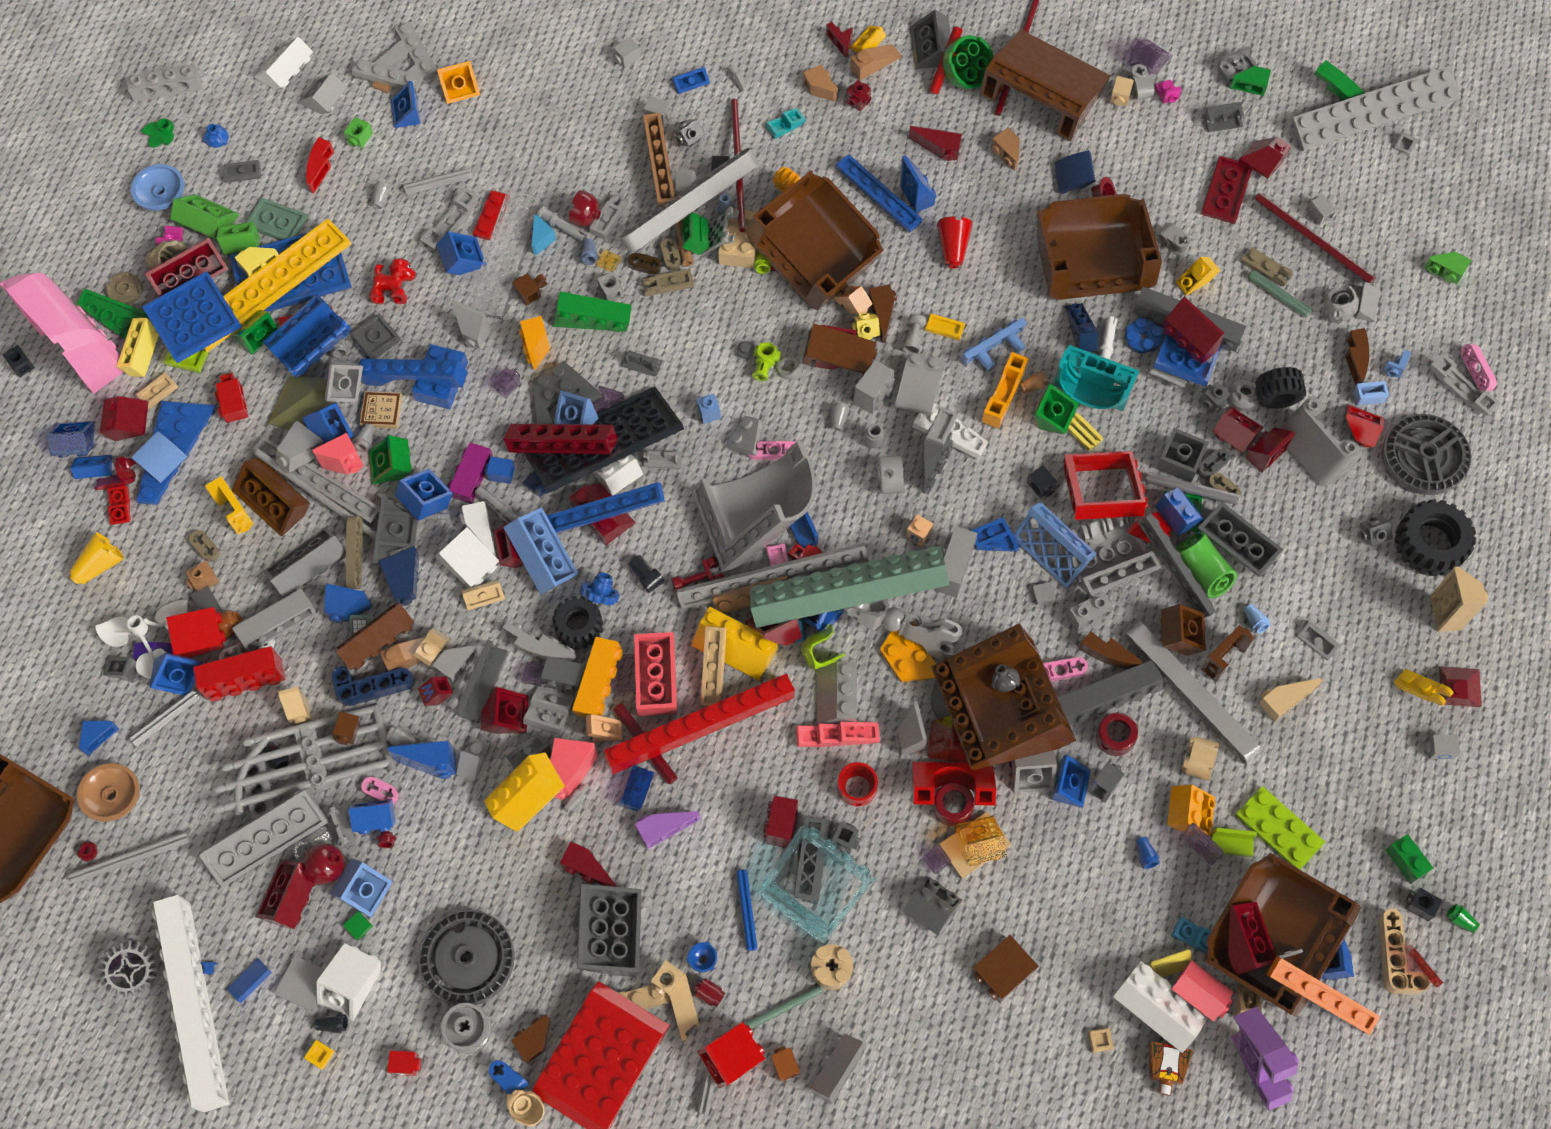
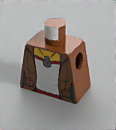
(1167, 1064)

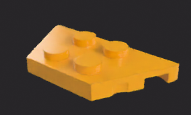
(907, 658)

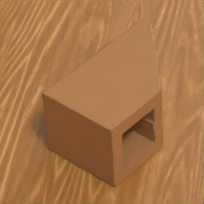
(819, 83)
(1007, 147)

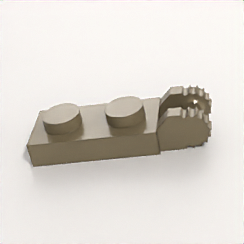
(1266, 266)
(668, 282)

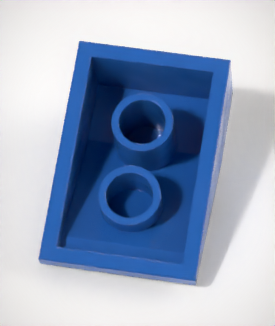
(916, 186)
(432, 758)

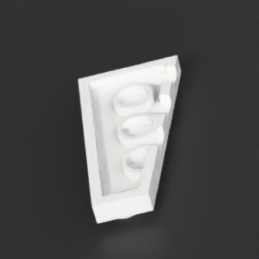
(964, 438)

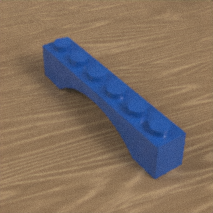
(441, 372)

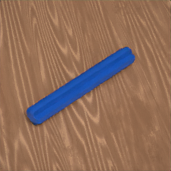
(746, 909)

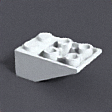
(619, 474)

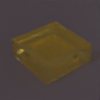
(609, 261)

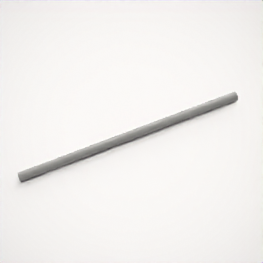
(312, 491)

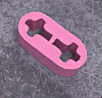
(382, 786)

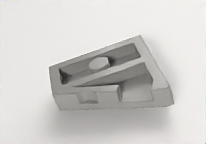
(746, 436)

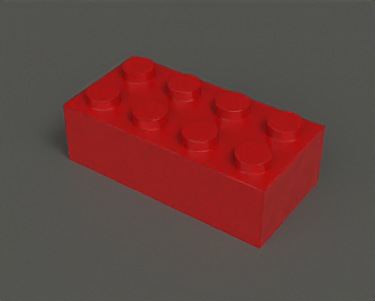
(239, 673)

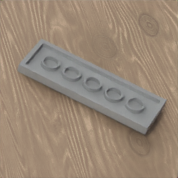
(263, 837)

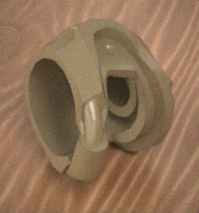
(162, 252)

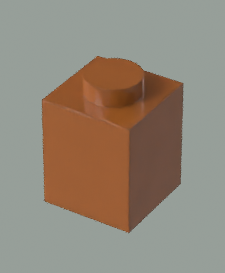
(785, 1063)

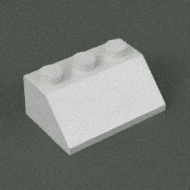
(284, 63)

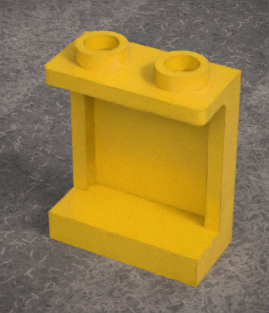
(221, 494)

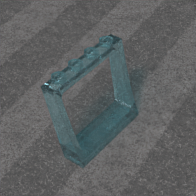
(796, 910)

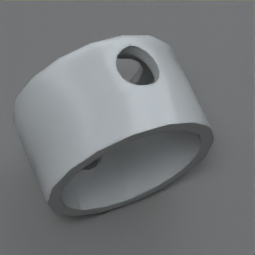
(894, 466)

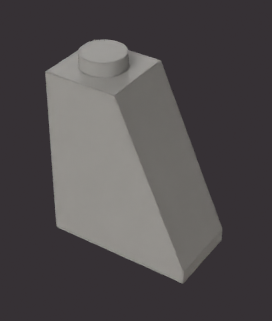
(297, 447)

